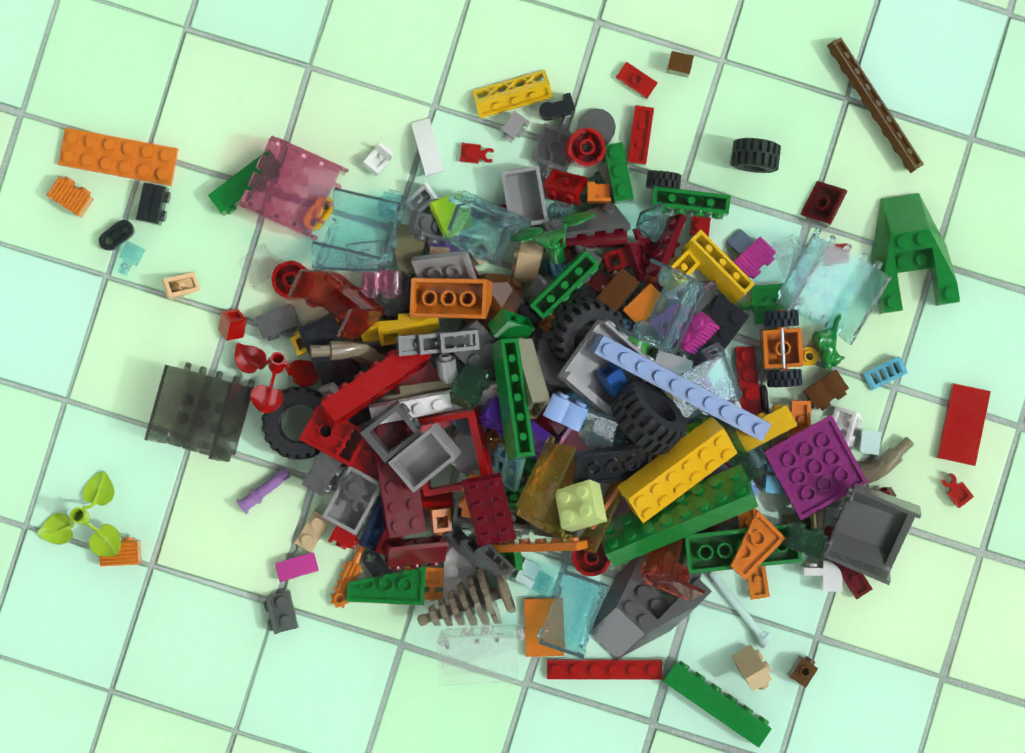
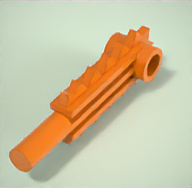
(352, 570)

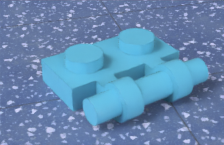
(511, 469)

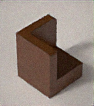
(680, 64)

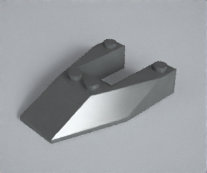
(637, 613)

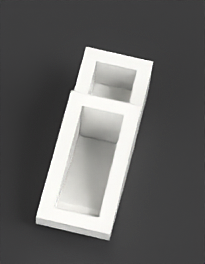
(427, 147)

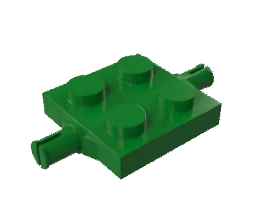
(763, 299)

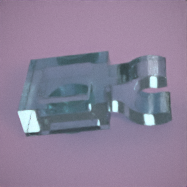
(131, 255)

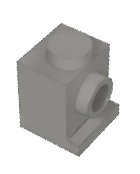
(514, 127)

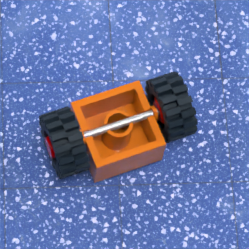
(781, 348)

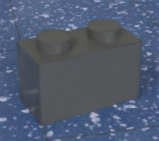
(277, 322)

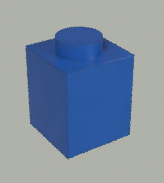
(612, 379)

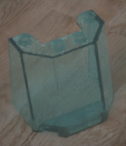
(359, 234)

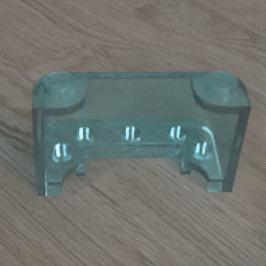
(572, 613)

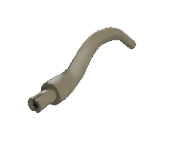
(343, 350)
(876, 469)

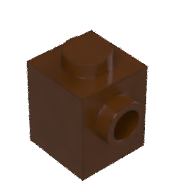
(803, 670)

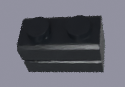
(153, 204)

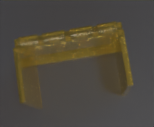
(538, 497)

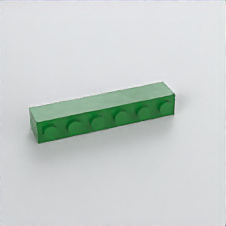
(513, 399)
(716, 703)

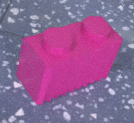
(755, 257)
(698, 332)

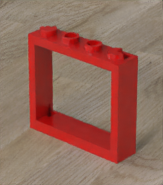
(478, 439)

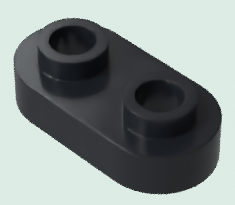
(115, 232)

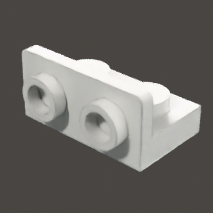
(848, 423)

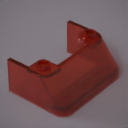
(339, 296)
(663, 571)

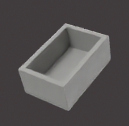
(525, 194)
(424, 457)
(341, 510)

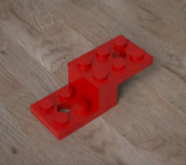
(343, 444)

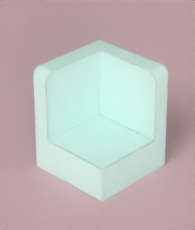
(869, 442)
(528, 573)

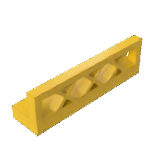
(513, 96)

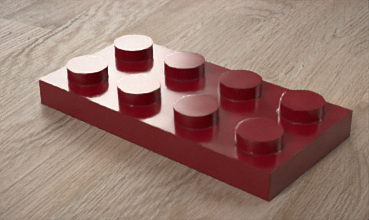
(489, 509)

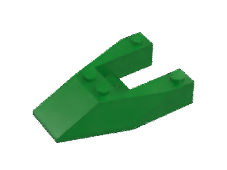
(911, 242)

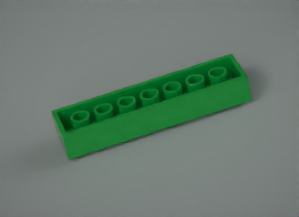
(695, 510)

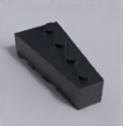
(729, 320)

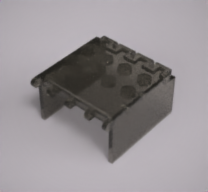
(199, 412)

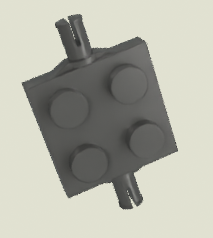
(550, 147)

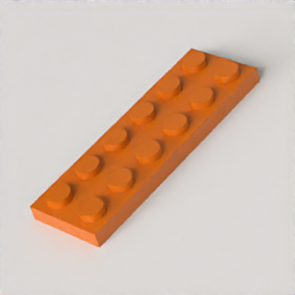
(118, 156)

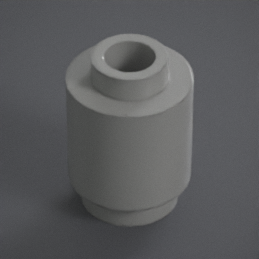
(446, 368)

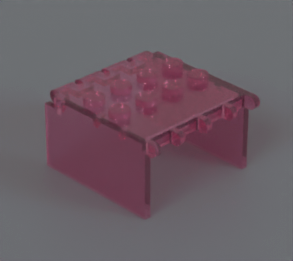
(291, 187)

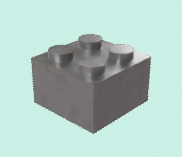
(323, 473)

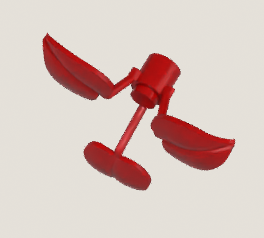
(267, 398)

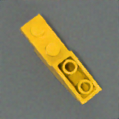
(388, 330)

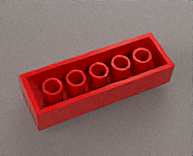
(369, 386)

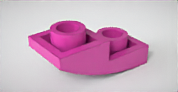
(296, 567)

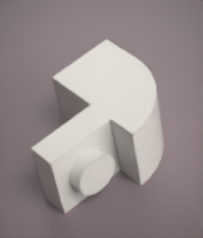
(829, 574)

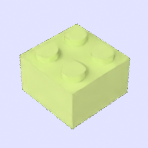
(580, 505)

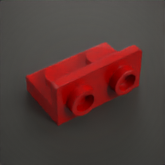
(564, 187)

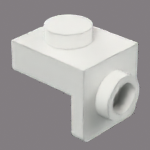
(378, 159)

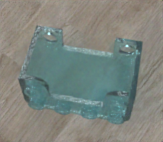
(712, 375)

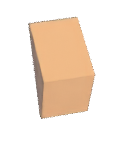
(180, 285)

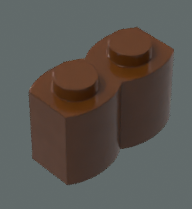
(826, 390)

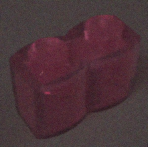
(383, 282)

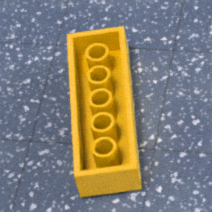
(677, 470)

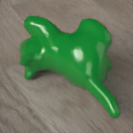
(826, 342)

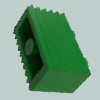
(510, 325)

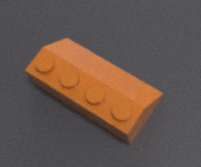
(450, 298)

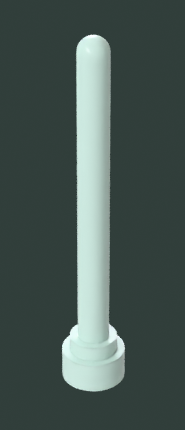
(762, 637)

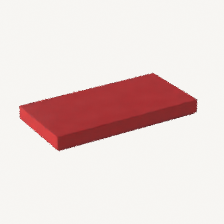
(963, 424)

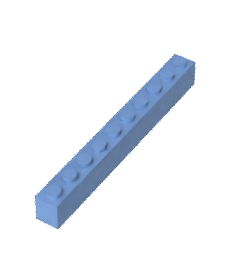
(679, 386)

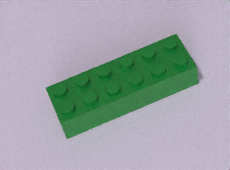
(716, 549)

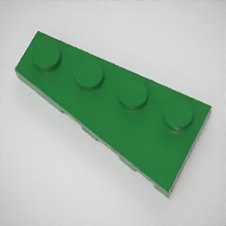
(395, 588)

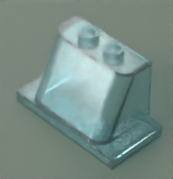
(482, 226)

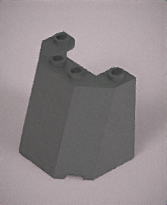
(870, 531)

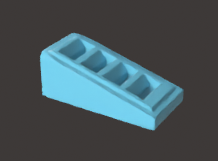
(900, 365)

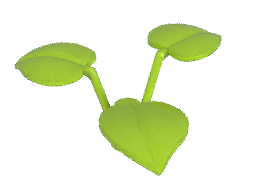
(106, 540)

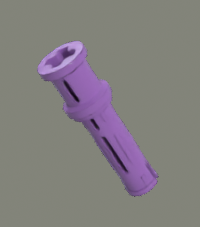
(256, 495)

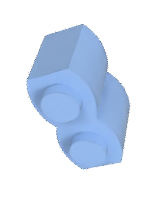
(566, 411)

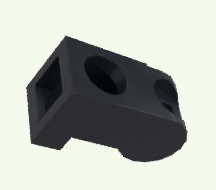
(551, 111)

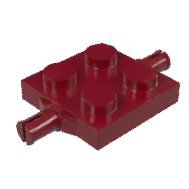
(640, 254)

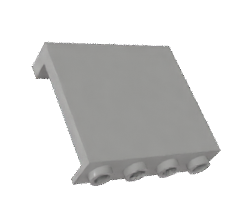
(583, 364)

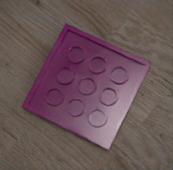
(814, 466)

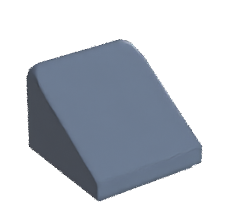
(740, 242)

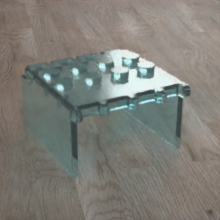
(831, 284)

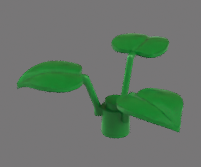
(551, 239)

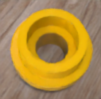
(813, 351)

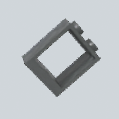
(377, 444)

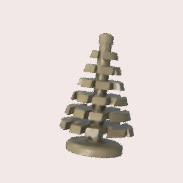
(468, 603)

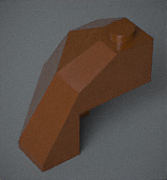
(506, 295)

